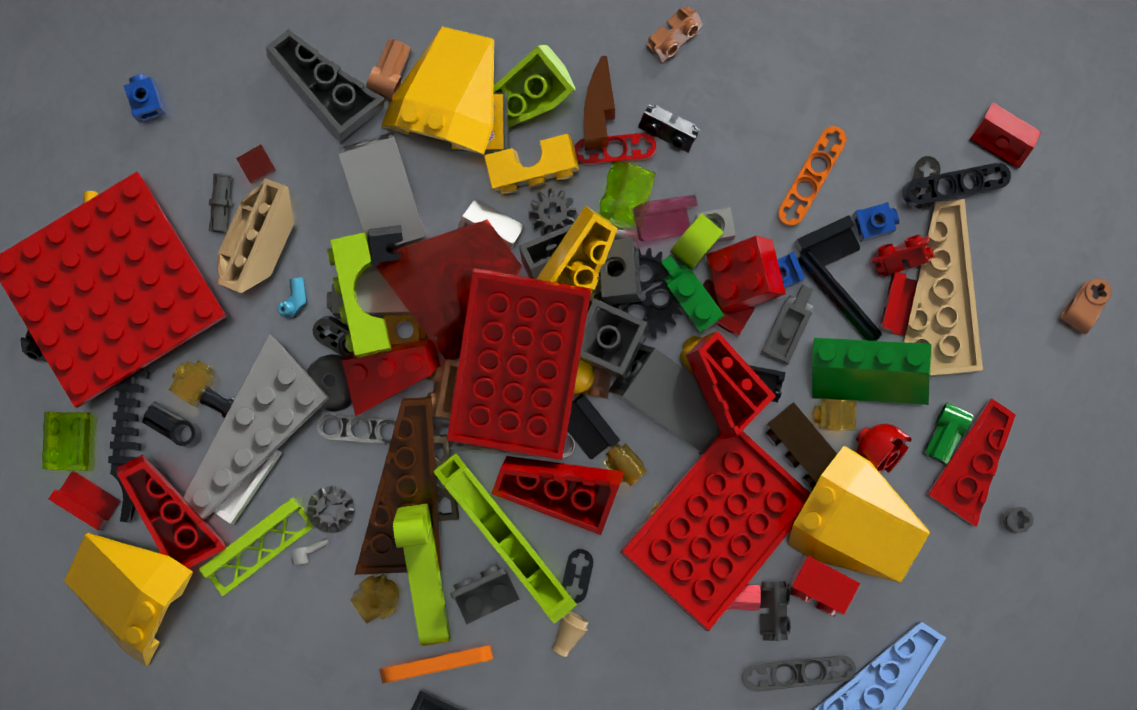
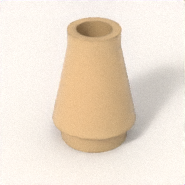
(569, 633)

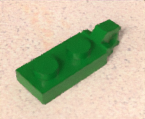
(691, 295)

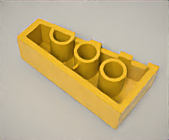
(581, 251)

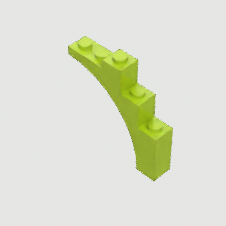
(505, 538)

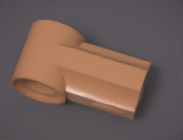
(386, 76)

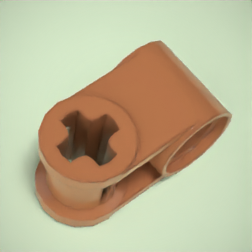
(1083, 308)

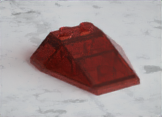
(437, 277)

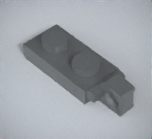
(789, 326)

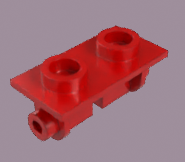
(913, 249)

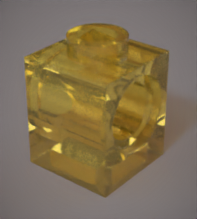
(835, 415)

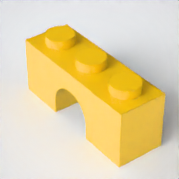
(556, 161)

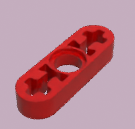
(636, 153)

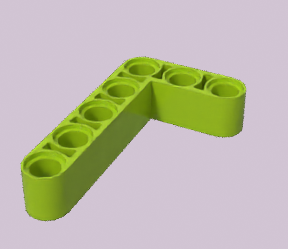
(415, 534)

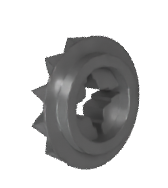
(343, 514)

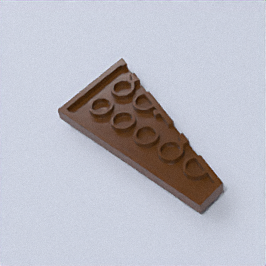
(404, 482)

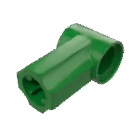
(951, 425)

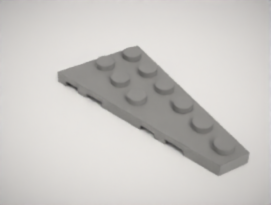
(265, 413)

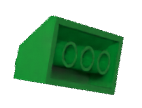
(871, 371)

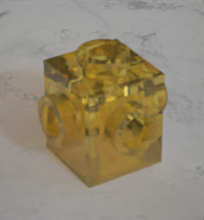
(375, 598)

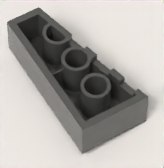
(329, 91)

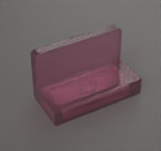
(663, 217)

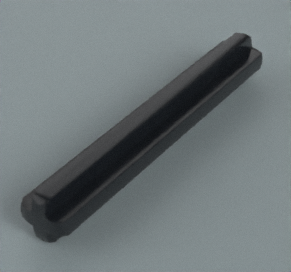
(839, 296)

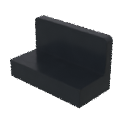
(830, 241)
(590, 428)

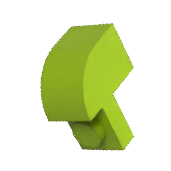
(696, 241)

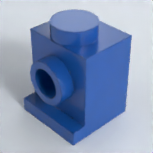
(148, 106)
(865, 224)
(792, 268)

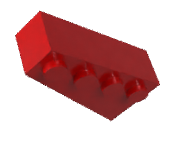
(560, 490)
(167, 515)

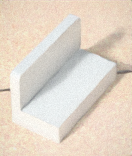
(505, 226)

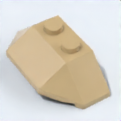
(255, 237)

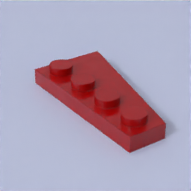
(969, 473)

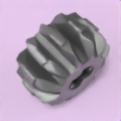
(543, 207)

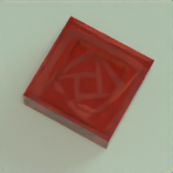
(256, 164)

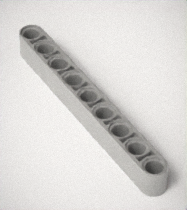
(374, 434)

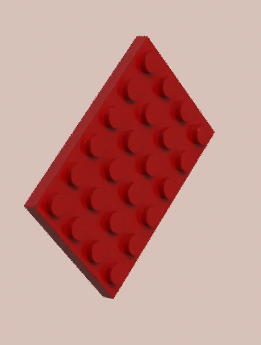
(518, 364)
(717, 527)

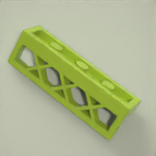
(252, 536)

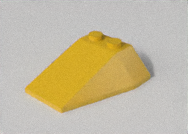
(448, 92)
(858, 521)
(126, 590)

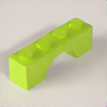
(352, 259)

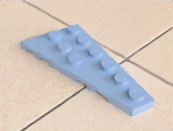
(891, 676)

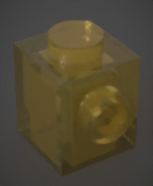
(191, 381)

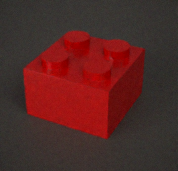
(746, 274)
(823, 585)

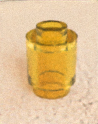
(625, 460)

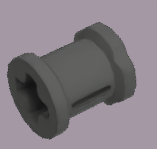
(1013, 527)

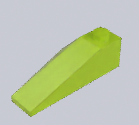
(535, 85)

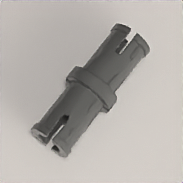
(220, 203)

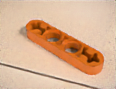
(815, 178)
(436, 664)

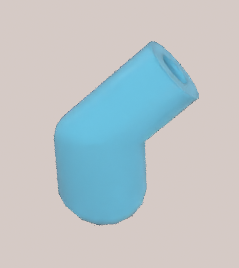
(295, 301)

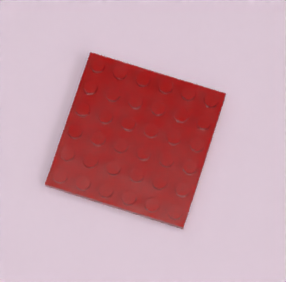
(107, 289)

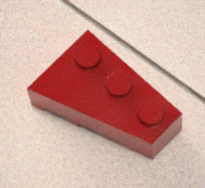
(384, 374)
(728, 384)

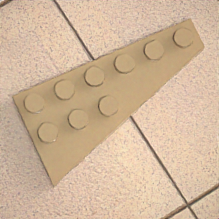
(945, 296)

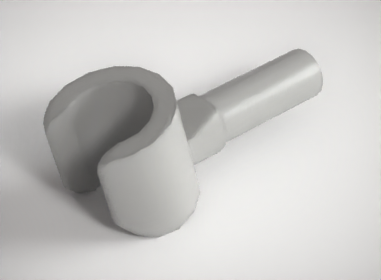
(299, 555)

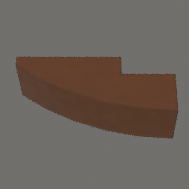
(598, 107)

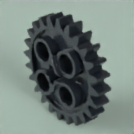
(655, 315)

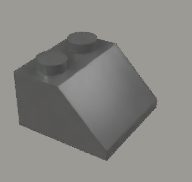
(612, 339)

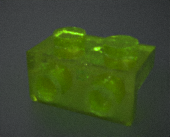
(626, 189)
(66, 441)

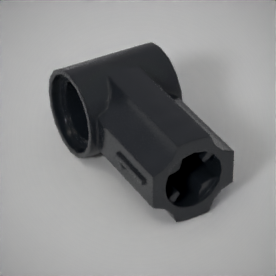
(170, 424)

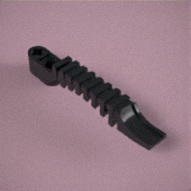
(121, 430)

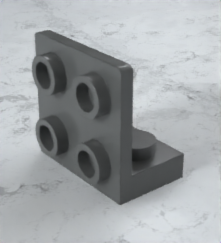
(484, 595)

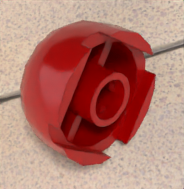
(882, 445)

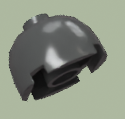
(331, 378)

